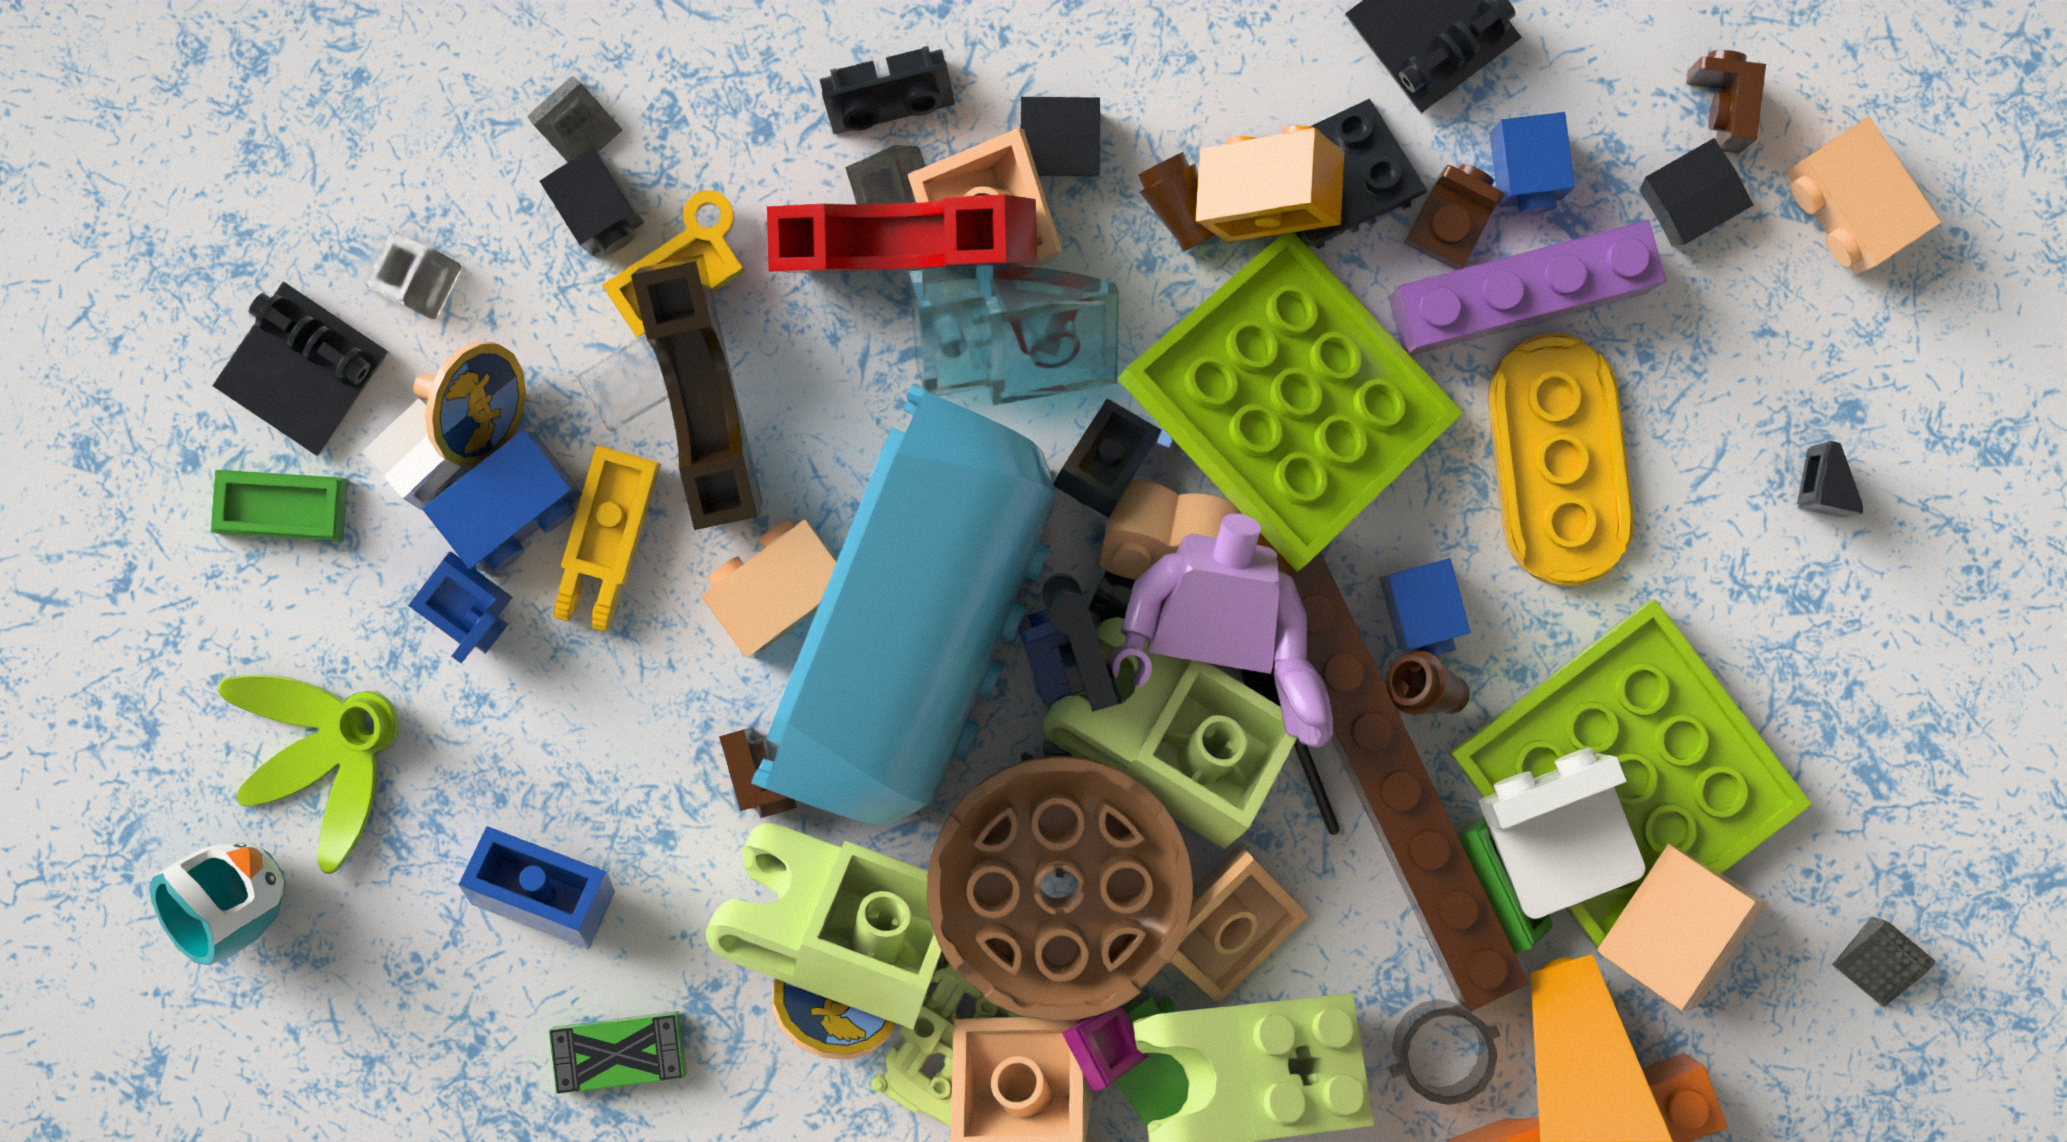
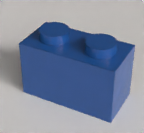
(504, 503)
(537, 887)

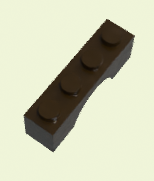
(702, 395)

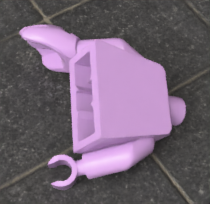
(1230, 609)

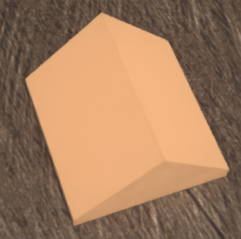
(992, 168)
(1234, 924)
(1681, 928)
(1017, 1082)

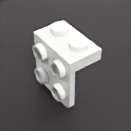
(1563, 833)

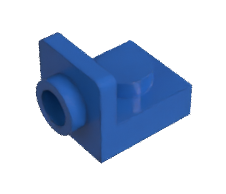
(1043, 653)

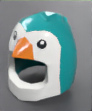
(218, 900)

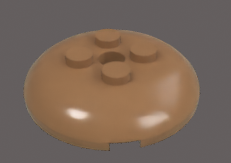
(1071, 951)

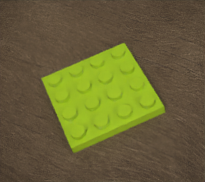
(1291, 398)
(1683, 745)

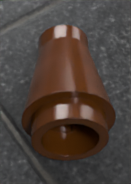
(1172, 195)
(1425, 685)

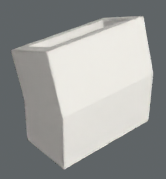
(409, 459)

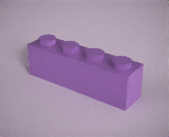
(1527, 288)

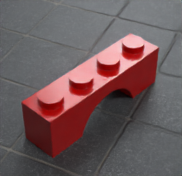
(902, 236)

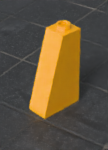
(1585, 1062)

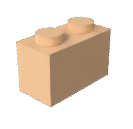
(1861, 197)
(773, 589)

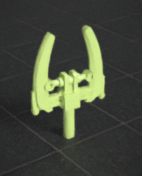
(932, 1034)

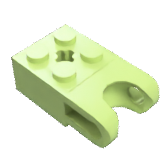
(1163, 733)
(842, 923)
(1262, 1069)

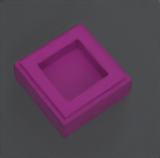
(1104, 1047)

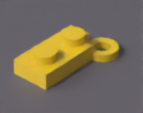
(695, 240)

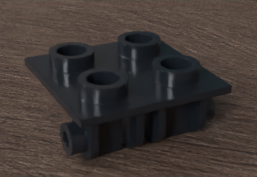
(1434, 42)
(1374, 171)
(299, 367)

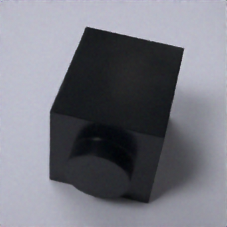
(593, 203)

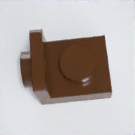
(1738, 107)
(1454, 215)
(743, 758)

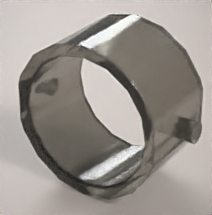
(1465, 1088)

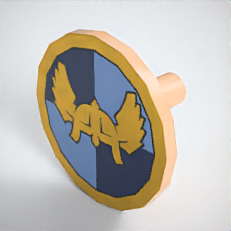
(473, 402)
(826, 1025)

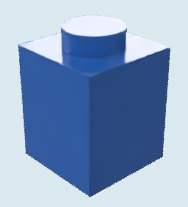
(1532, 161)
(1425, 607)

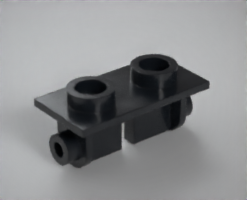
(860, 99)

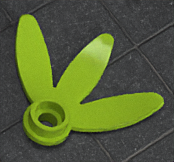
(340, 741)

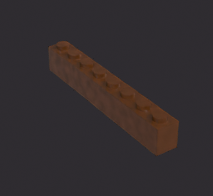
(1403, 800)

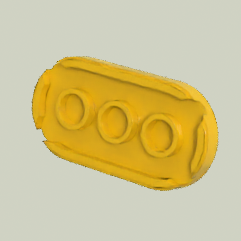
(1560, 460)

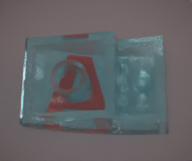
(1013, 331)

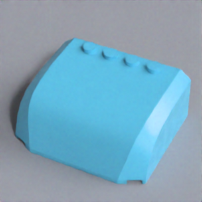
(913, 616)

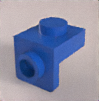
(463, 606)

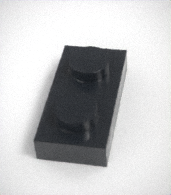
(1107, 458)

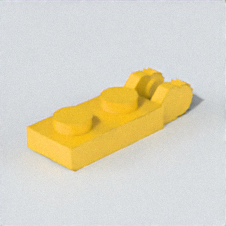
(606, 531)

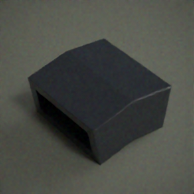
(1063, 134)
(1695, 193)

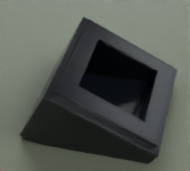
(1828, 482)

